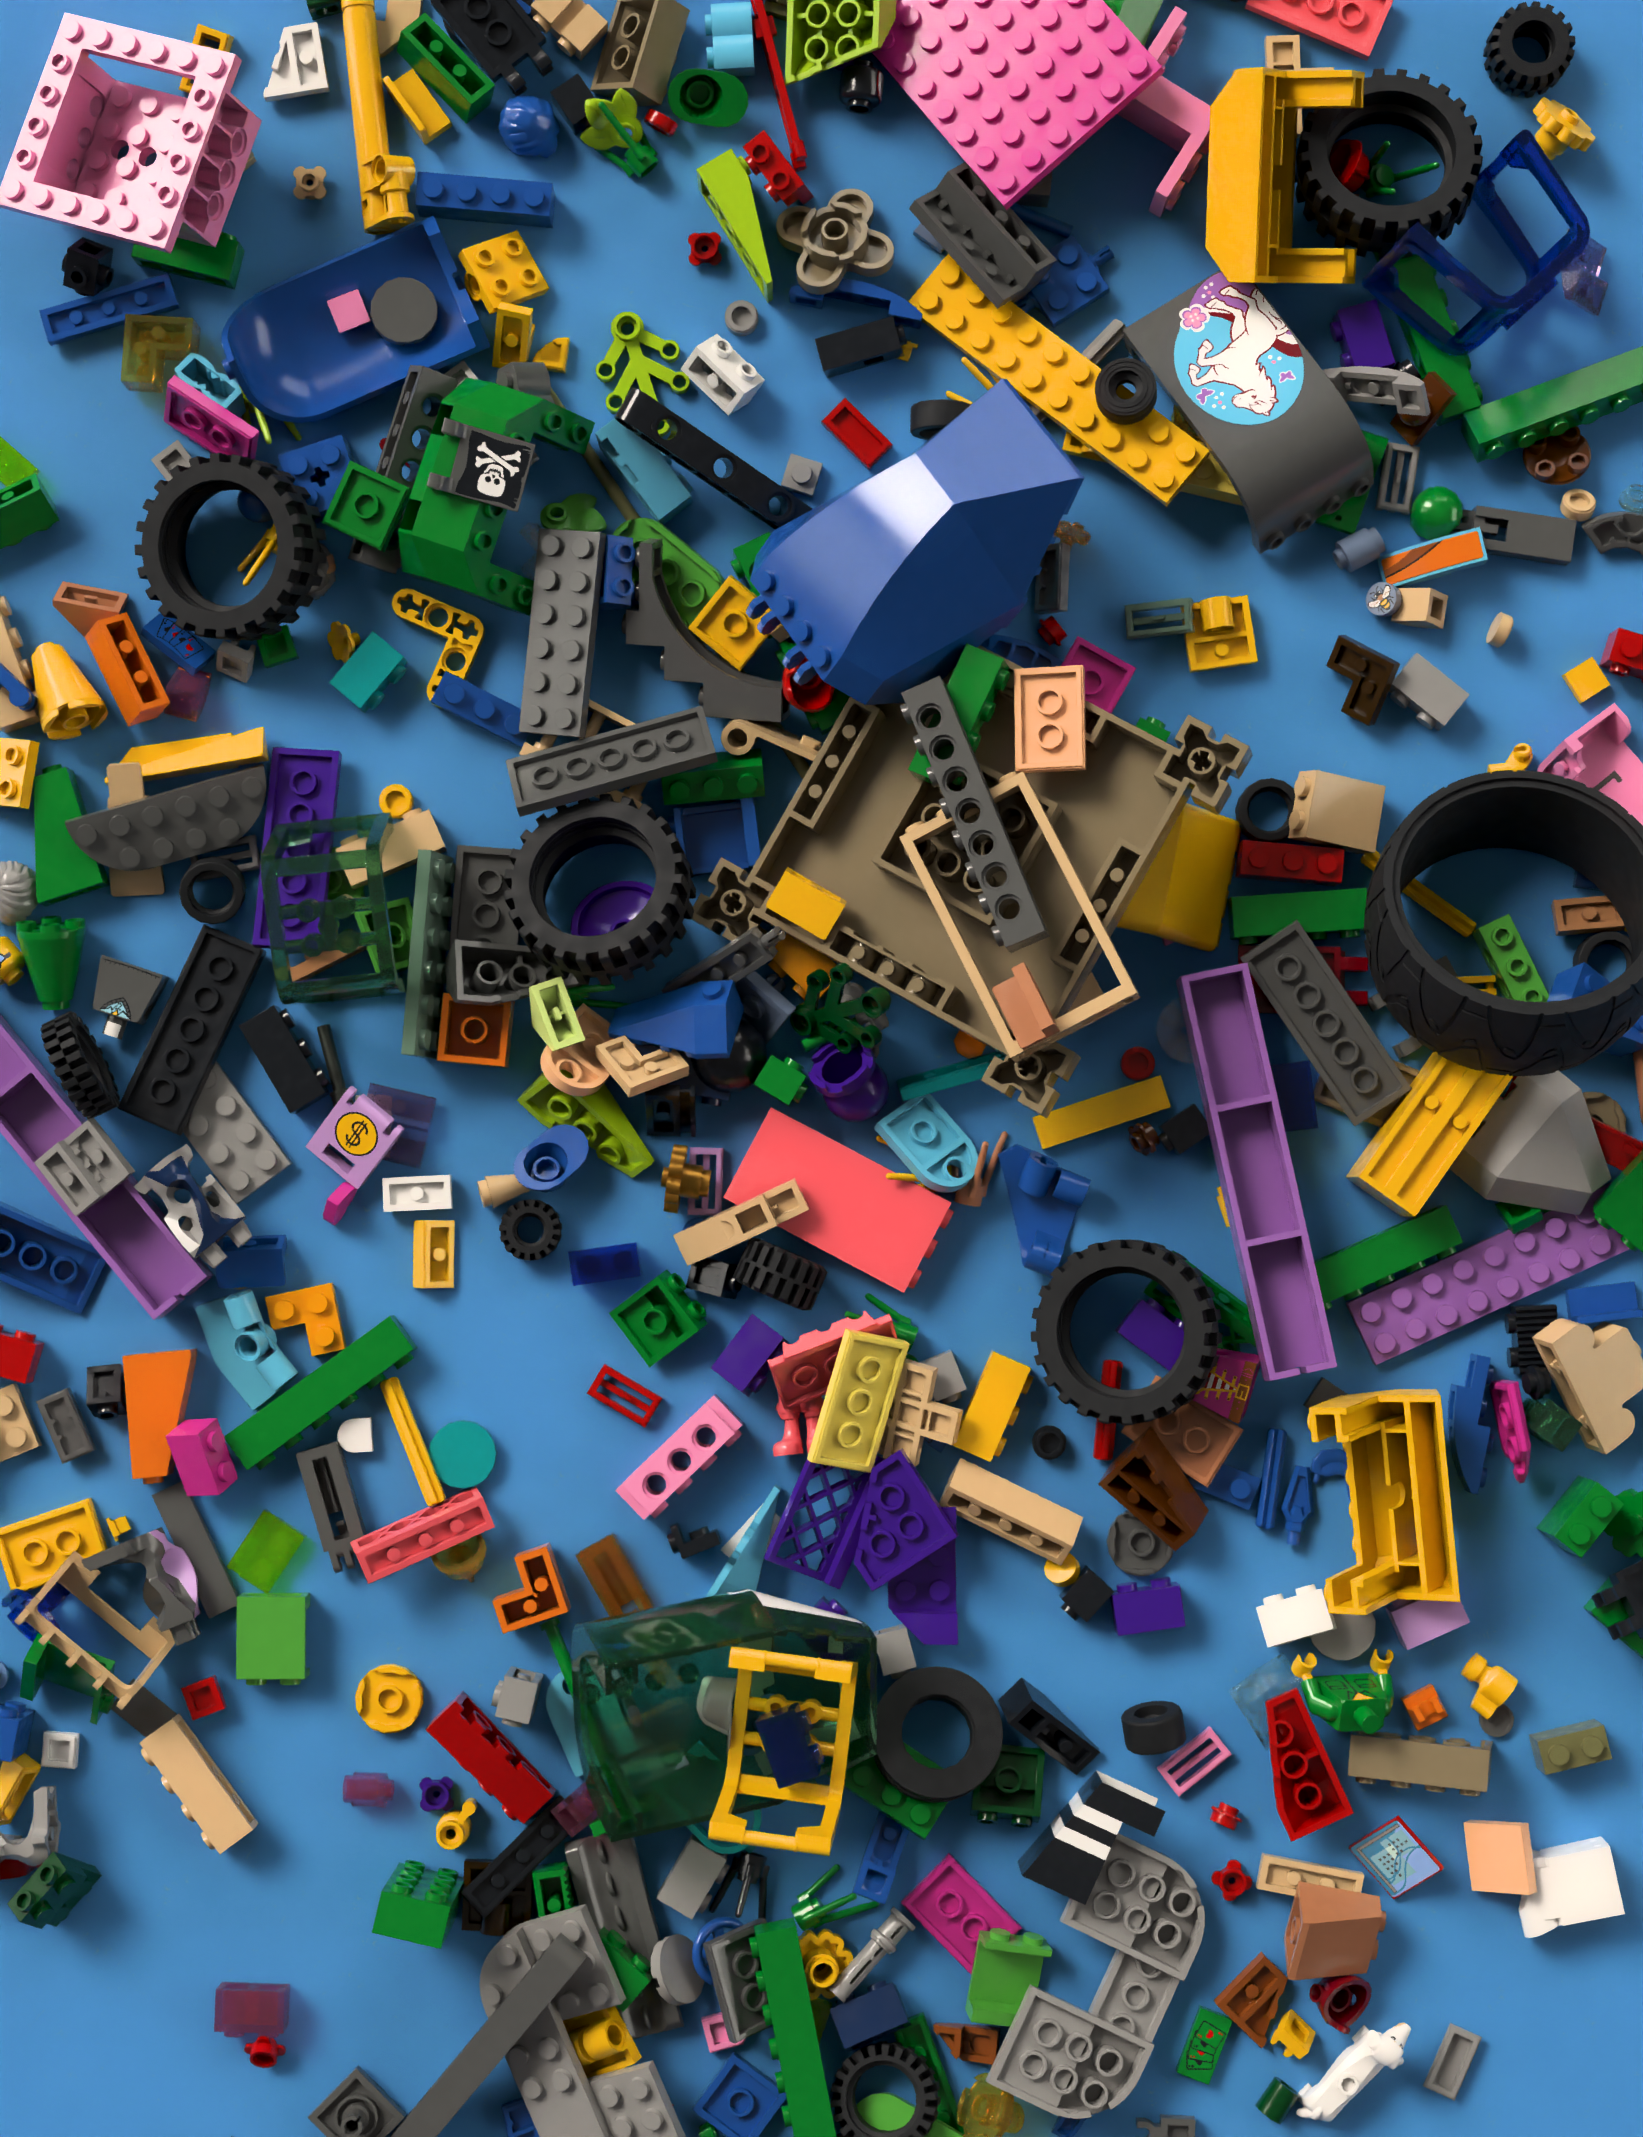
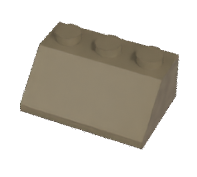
(640, 49)

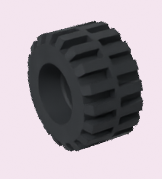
(1543, 27)
(780, 1274)

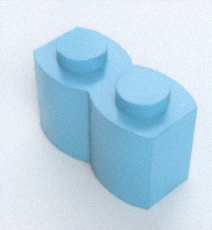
(732, 38)
(217, 386)

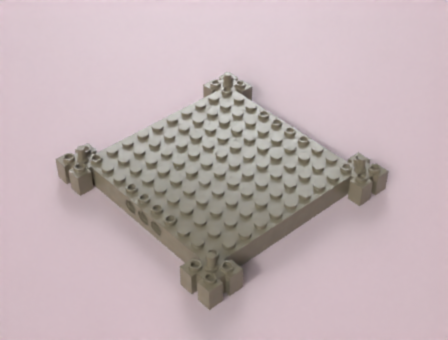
(863, 797)

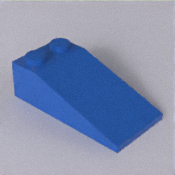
(46, 1260)

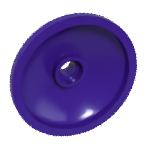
(609, 907)

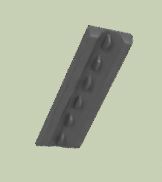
(615, 1892)

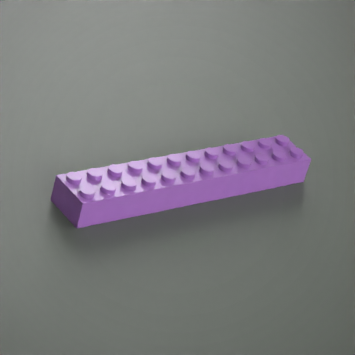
(1256, 1172)
(121, 1225)

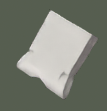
(1573, 1887)

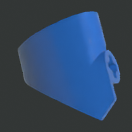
(1042, 1205)

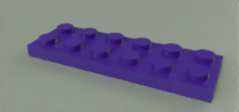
(299, 790)

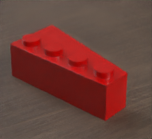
(491, 1758)

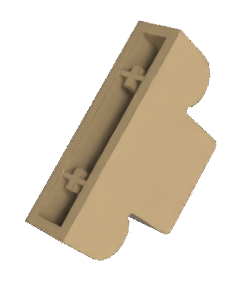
(1594, 1377)

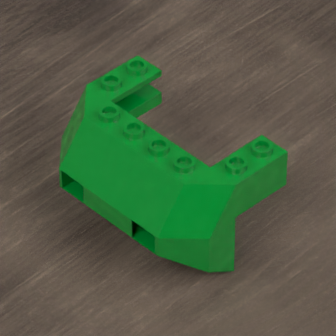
(454, 537)

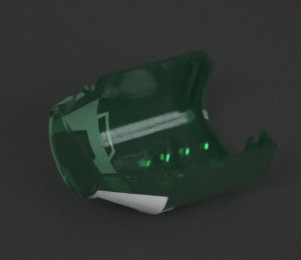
(640, 1689)

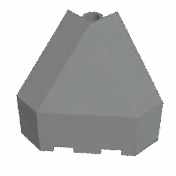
(1536, 1148)

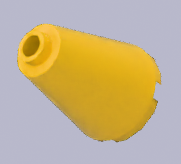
(64, 694)

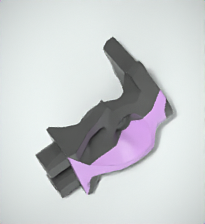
(169, 1582)

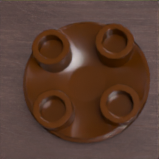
(1558, 458)

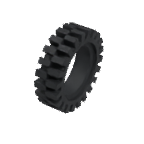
(80, 1065)
(890, 2055)

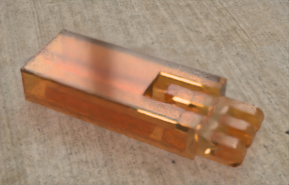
(613, 1576)

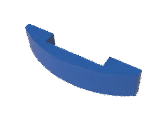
(866, 294)
(880, 1859)

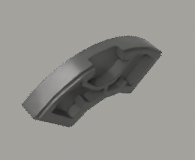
(1616, 531)

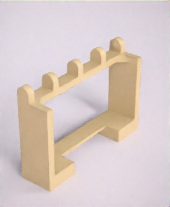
(148, 1640)

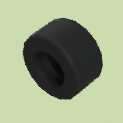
(1153, 1727)

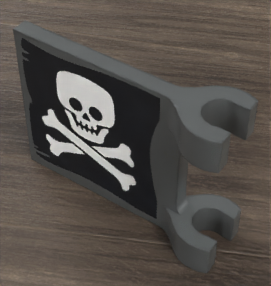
(486, 466)

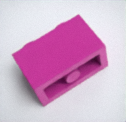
(202, 1457)

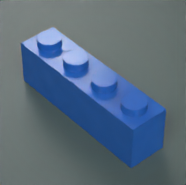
(485, 199)

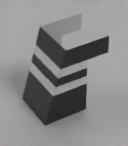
(1080, 1837)

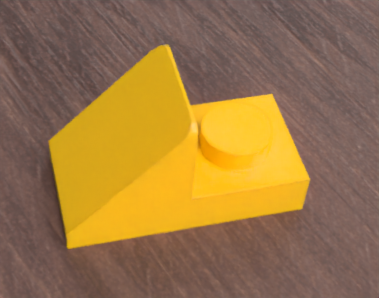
(512, 334)

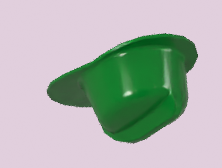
(707, 97)

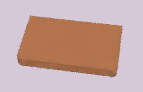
(1025, 1007)

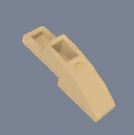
(741, 1222)

